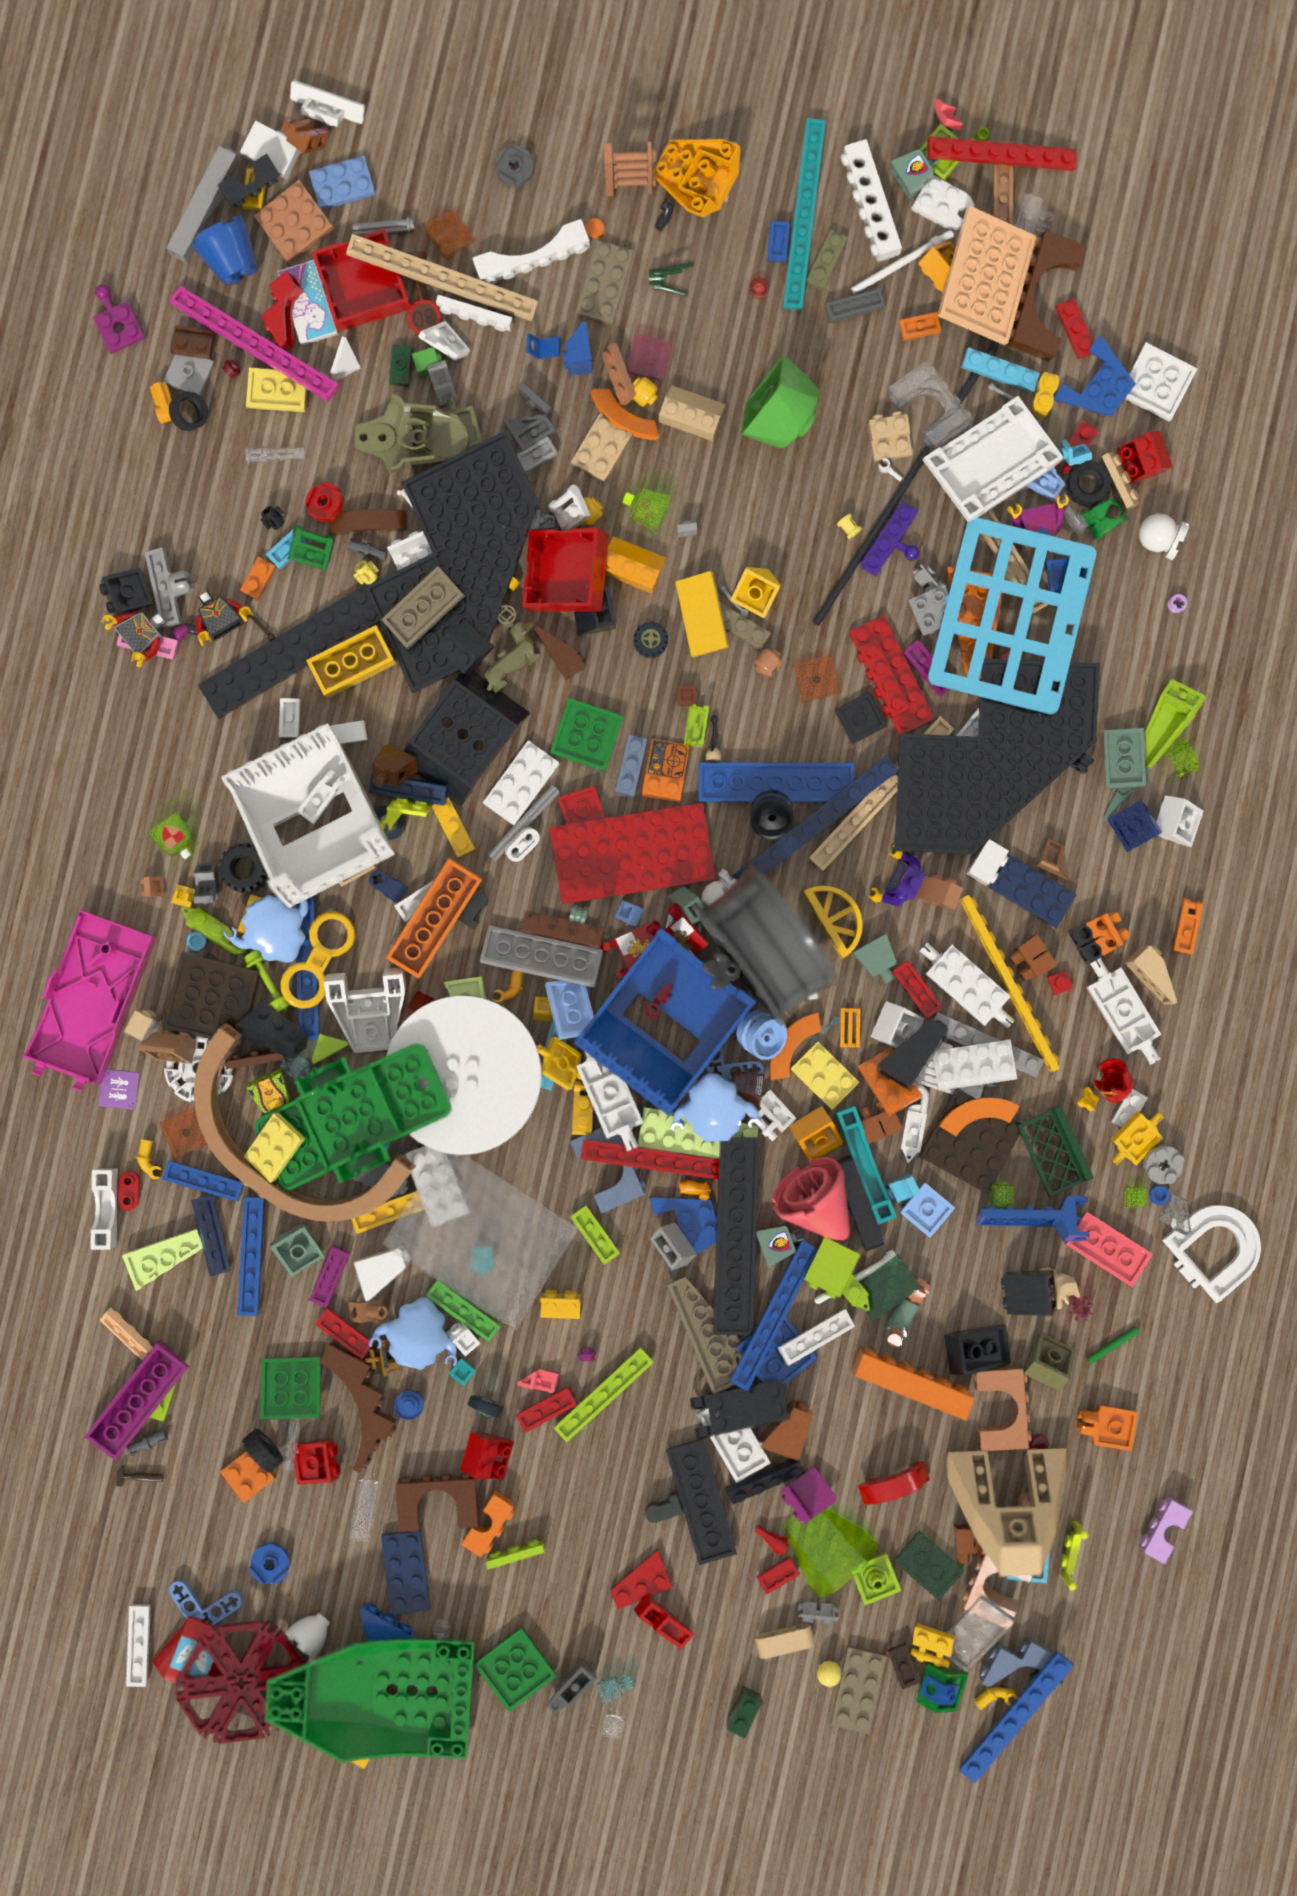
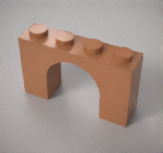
(1014, 1432)
(980, 1587)

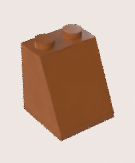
(788, 1436)

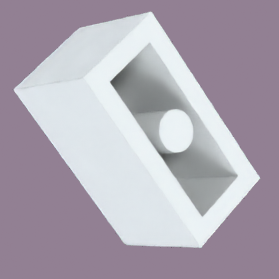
(987, 862)

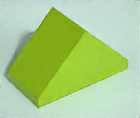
(327, 1046)

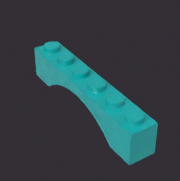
(865, 1164)

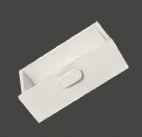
(264, 141)

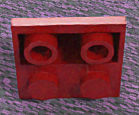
(1145, 456)
(486, 1456)

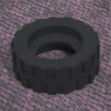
(1091, 468)
(262, 1450)

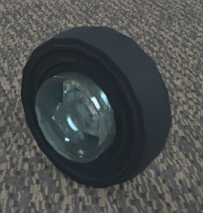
(485, 1406)

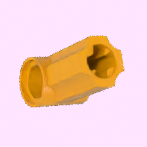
(162, 400)

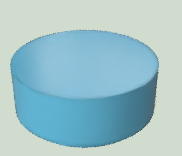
(196, 941)

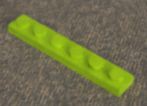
(603, 1394)

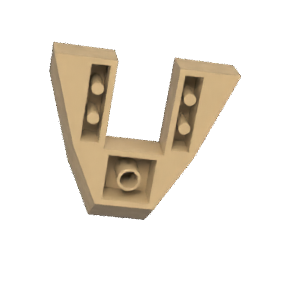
(1016, 1537)

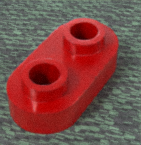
(131, 1191)

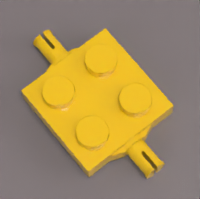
(560, 1062)
(1137, 1138)

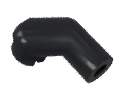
(666, 216)

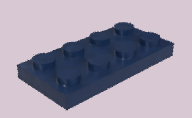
(1033, 891)
(405, 1572)

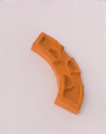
(621, 418)
(796, 1034)
(975, 1110)

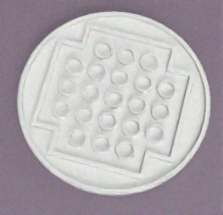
(484, 1066)

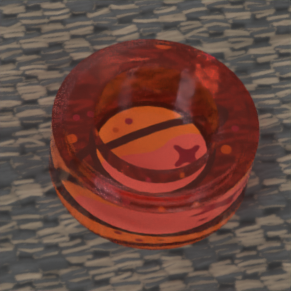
(759, 287)

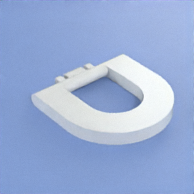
(1237, 1269)

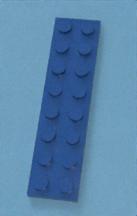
(797, 780)

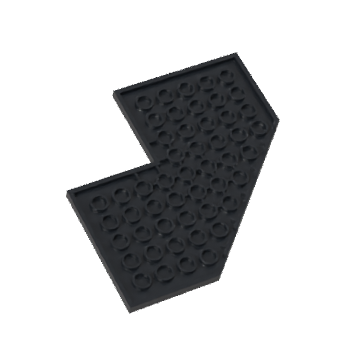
(476, 523)
(968, 787)

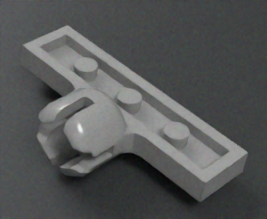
(167, 586)

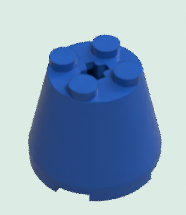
(227, 250)

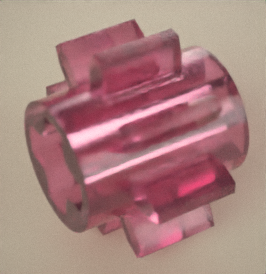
(1086, 1310)

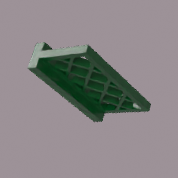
(1067, 1140)

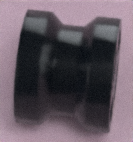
(1082, 763)

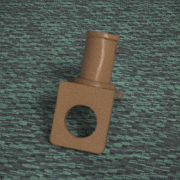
(367, 1311)

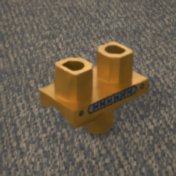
(384, 1365)

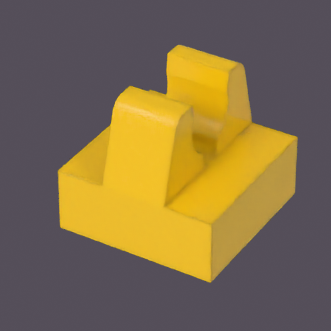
(183, 896)

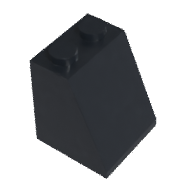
(1029, 1293)

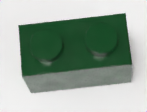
(744, 1712)

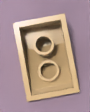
(1152, 971)

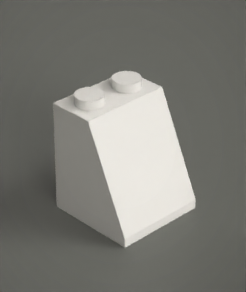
(378, 1270)

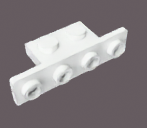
(325, 105)

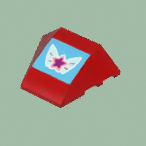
(177, 1650)

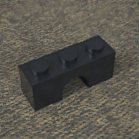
(235, 192)

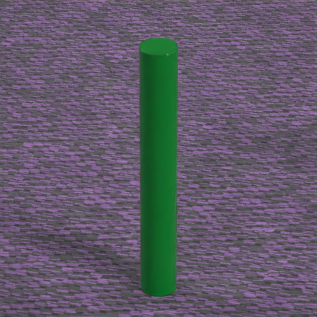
(1113, 1345)

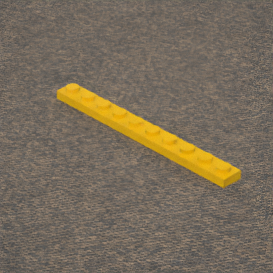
(1013, 989)

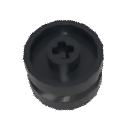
(771, 814)

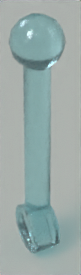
(835, 1020)

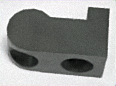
(475, 904)
(664, 1510)

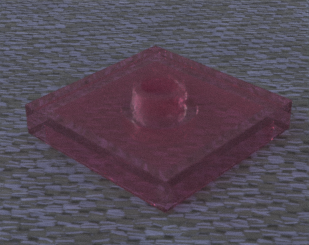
(649, 357)

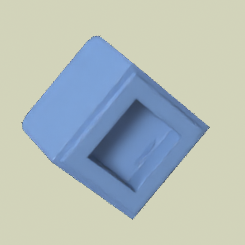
(629, 913)

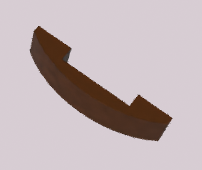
(368, 521)

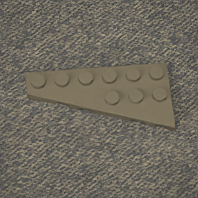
(714, 1352)

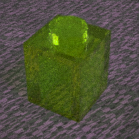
(1002, 1195)

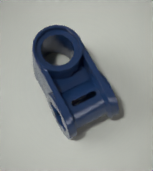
(390, 887)

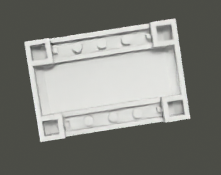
(993, 459)

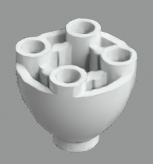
(309, 1634)

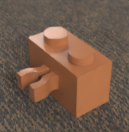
(939, 892)

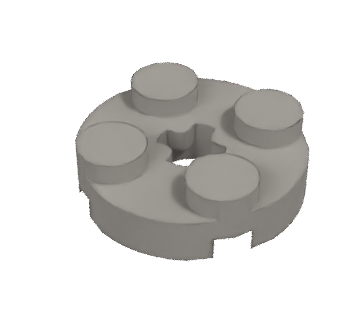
(1171, 1171)

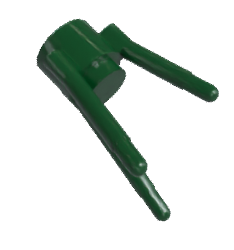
(657, 276)

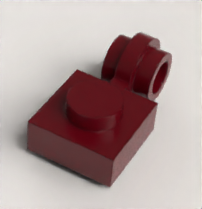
(663, 996)

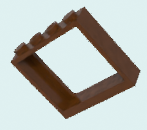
(562, 929)

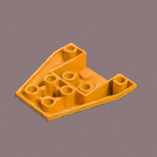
(699, 172)

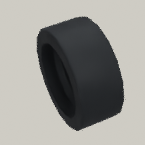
(177, 418)

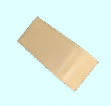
(785, 1640)

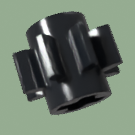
(272, 517)

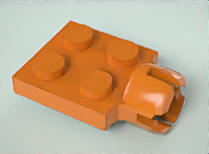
(1109, 1426)

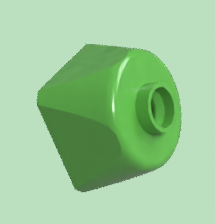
(781, 406)

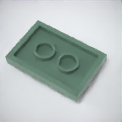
(1124, 758)

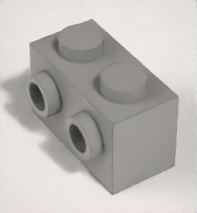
(673, 1246)

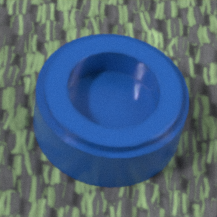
(1159, 1194)

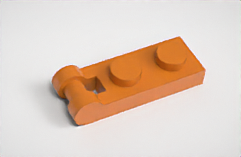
(1187, 926)

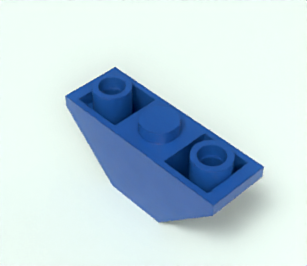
(383, 1626)

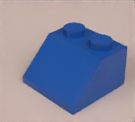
(577, 354)

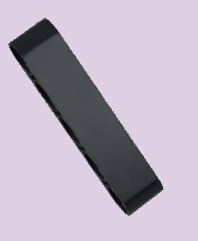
(860, 1206)

